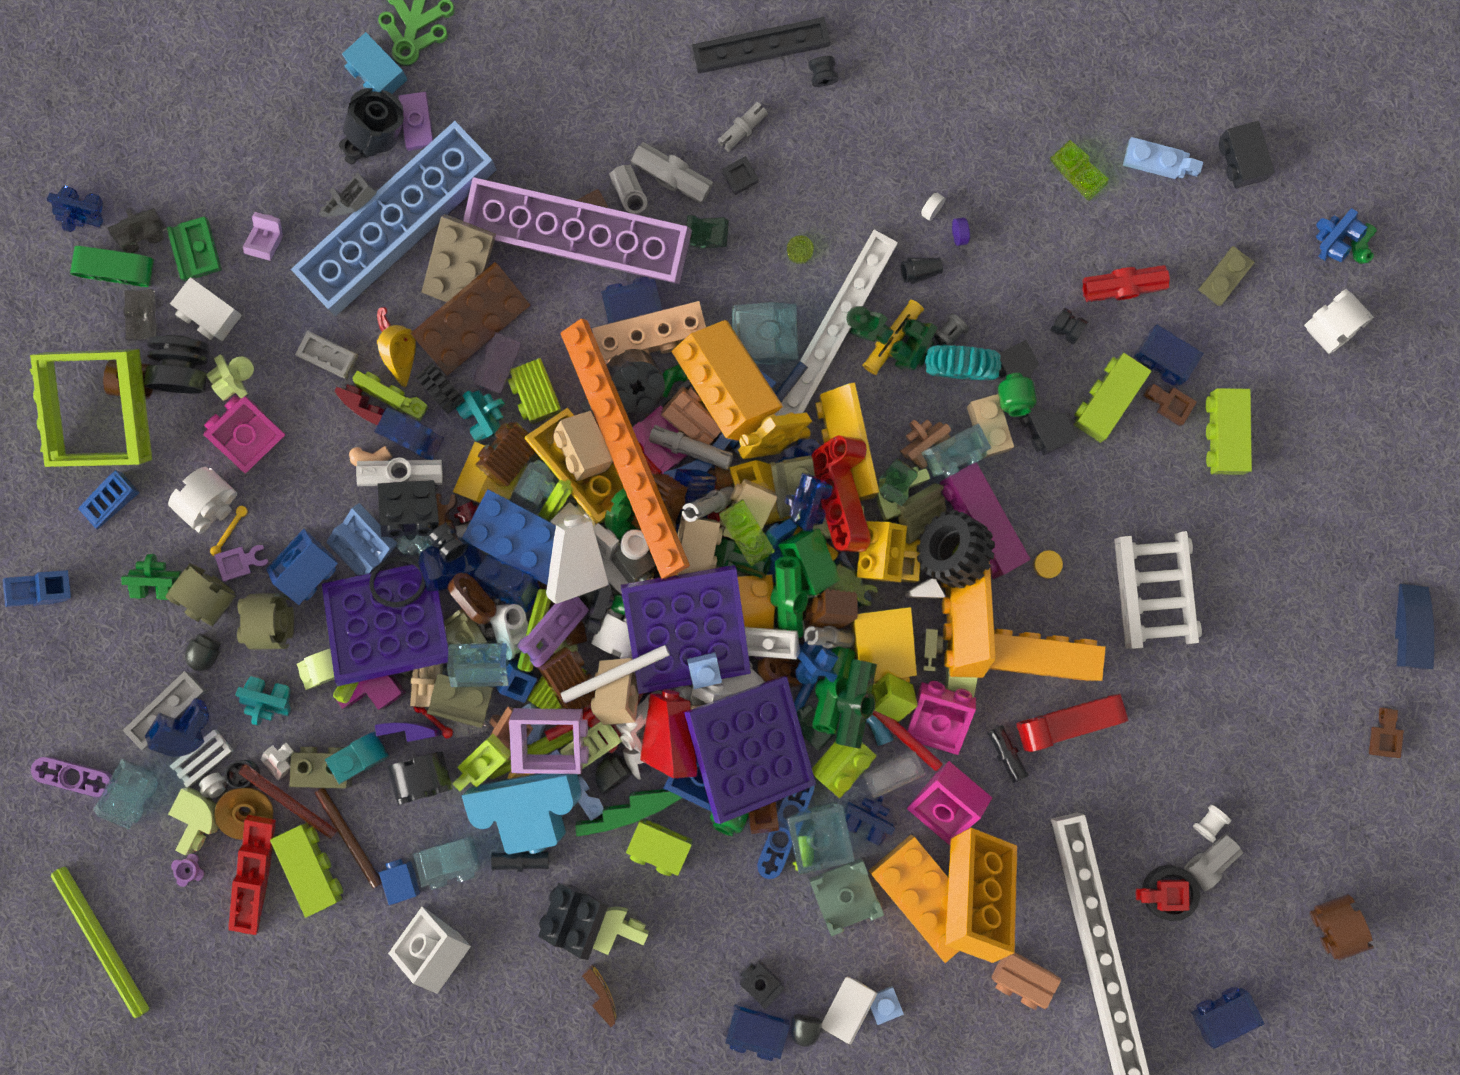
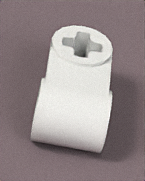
(511, 631)

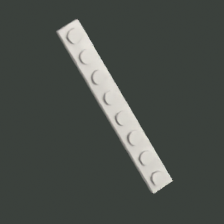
(834, 325)

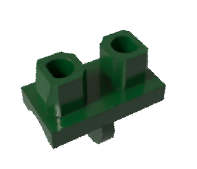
(868, 325)
(916, 348)

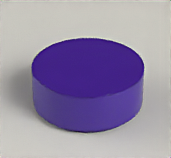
(961, 231)

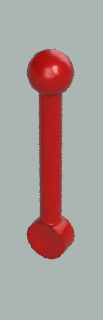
(446, 732)

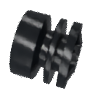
(176, 365)

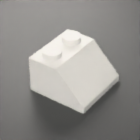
(429, 951)

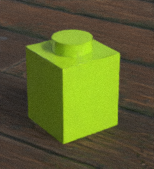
(894, 697)

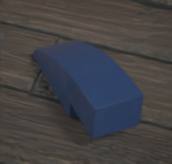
(1415, 628)

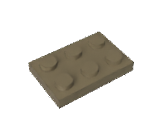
(457, 257)

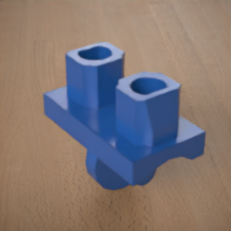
(1333, 245)
(815, 662)

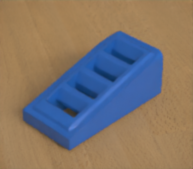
(108, 484)

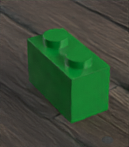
(817, 566)

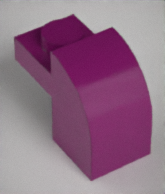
(381, 691)

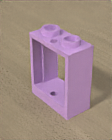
(547, 764)

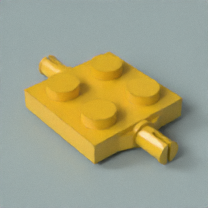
(775, 435)

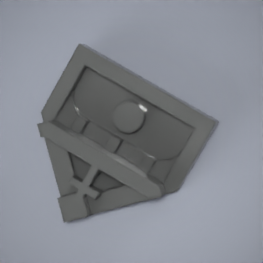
(350, 199)

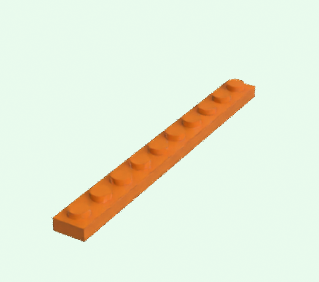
(625, 450)

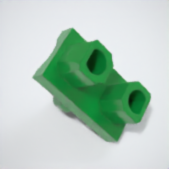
(149, 574)

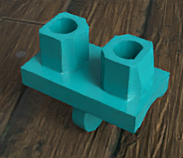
(485, 411)
(252, 696)

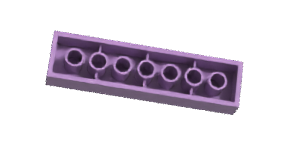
(579, 230)

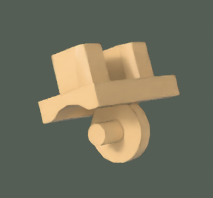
(423, 684)

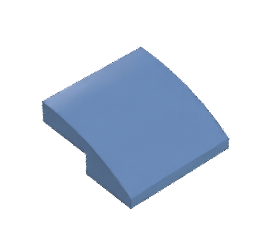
(360, 541)

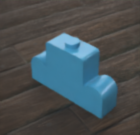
(524, 808)

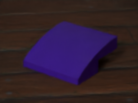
(413, 730)

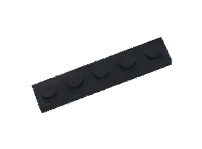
(761, 45)

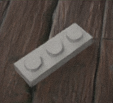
(171, 702)

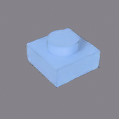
(704, 670)
(886, 1006)

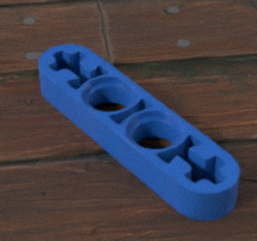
(783, 826)

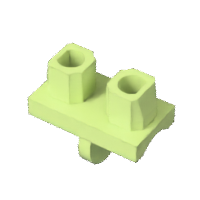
(228, 379)

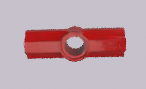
(1125, 283)

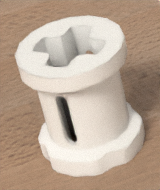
(1212, 823)

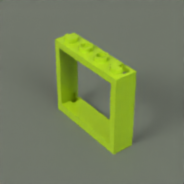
(132, 402)

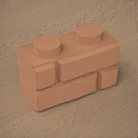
(691, 416)
(1026, 979)

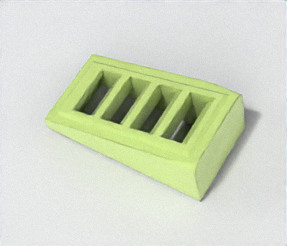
(607, 732)

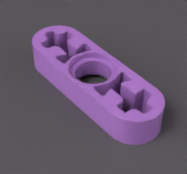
(55, 764)

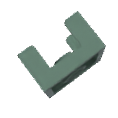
(845, 896)

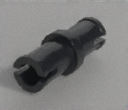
(1007, 754)
(519, 861)

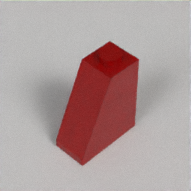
(667, 736)

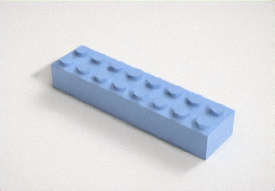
(394, 219)

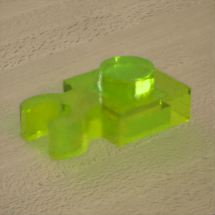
(850, 582)

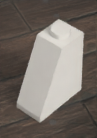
(575, 561)

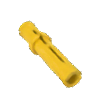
(875, 362)

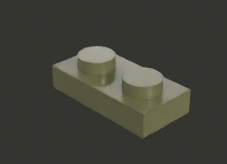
(1226, 276)

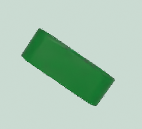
(112, 266)

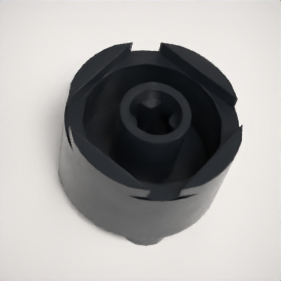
(373, 121)
(637, 380)
(420, 777)

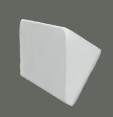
(926, 589)
(772, 643)
(848, 1010)

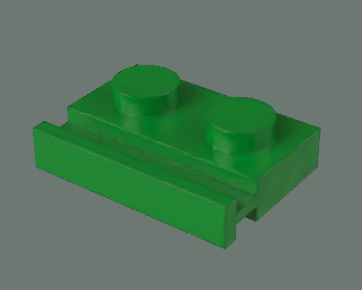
(194, 249)

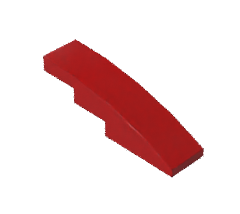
(252, 875)

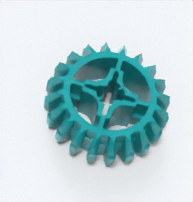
(963, 362)

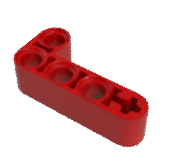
(843, 508)
(1071, 722)

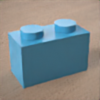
(373, 65)

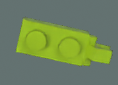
(391, 396)
(482, 762)

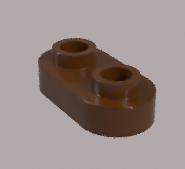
(472, 598)
(773, 668)

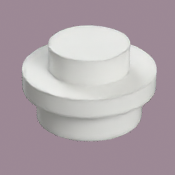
(213, 785)

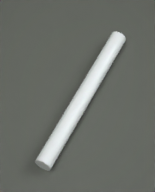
(615, 673)

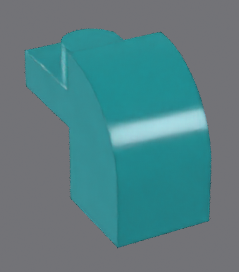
(357, 757)

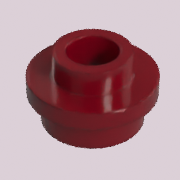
(466, 512)

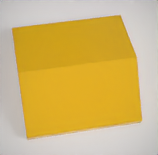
(473, 481)

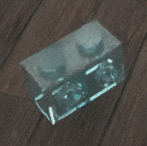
(956, 450)
(534, 482)
(478, 665)
(126, 794)
(446, 862)

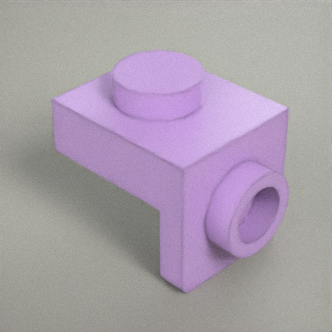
(263, 237)

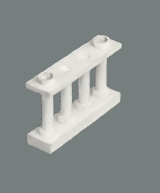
(1133, 606)

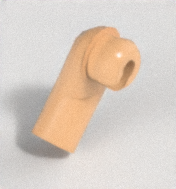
(357, 454)

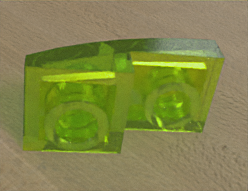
(1076, 168)
(746, 532)

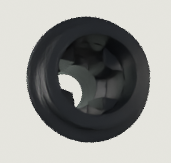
(920, 269)

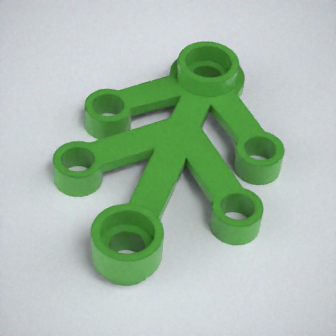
(414, 21)

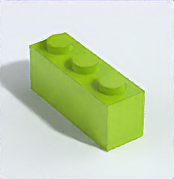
(1110, 397)
(1229, 431)
(307, 869)

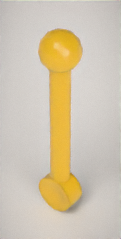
(241, 511)

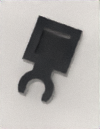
(601, 600)

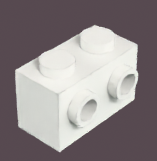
(205, 309)

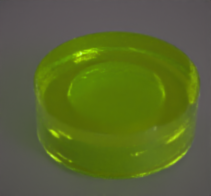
(800, 249)

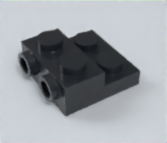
(407, 508)
(572, 920)

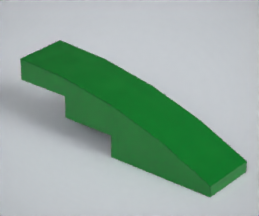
(641, 806)

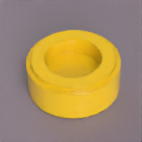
(1047, 564)

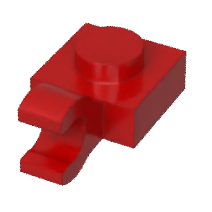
(1169, 895)

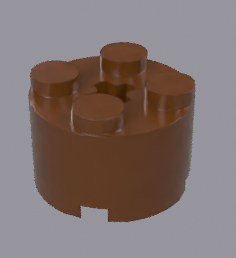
(1343, 928)

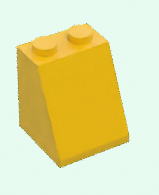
(886, 641)

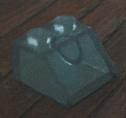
(767, 331)
(820, 837)

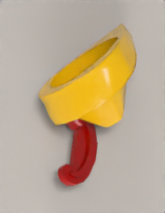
(396, 347)

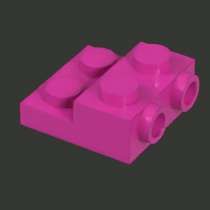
(243, 432)
(658, 454)
(942, 717)

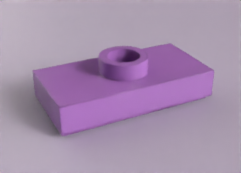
(416, 120)

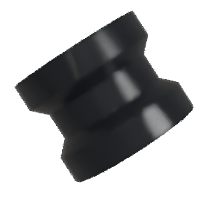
(823, 71)

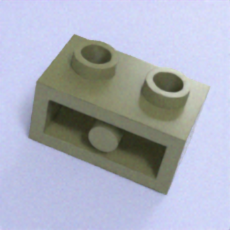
(311, 770)

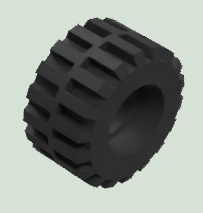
(971, 556)

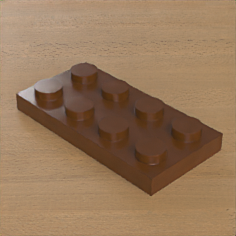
(470, 318)

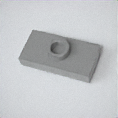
(326, 355)

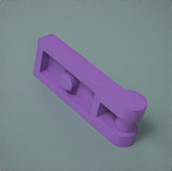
(552, 630)

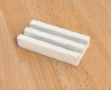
(182, 773)

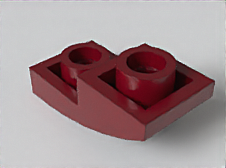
(357, 402)

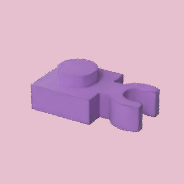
(236, 563)

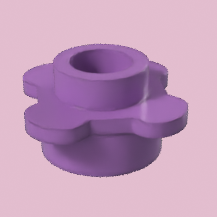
(179, 866)

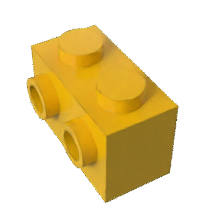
(885, 553)

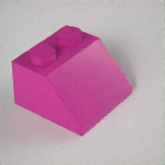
(950, 803)

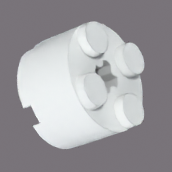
(1339, 321)
(203, 499)
(613, 635)

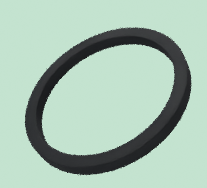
(401, 603)

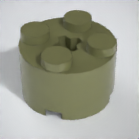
(201, 595)
(265, 621)

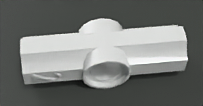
(374, 472)

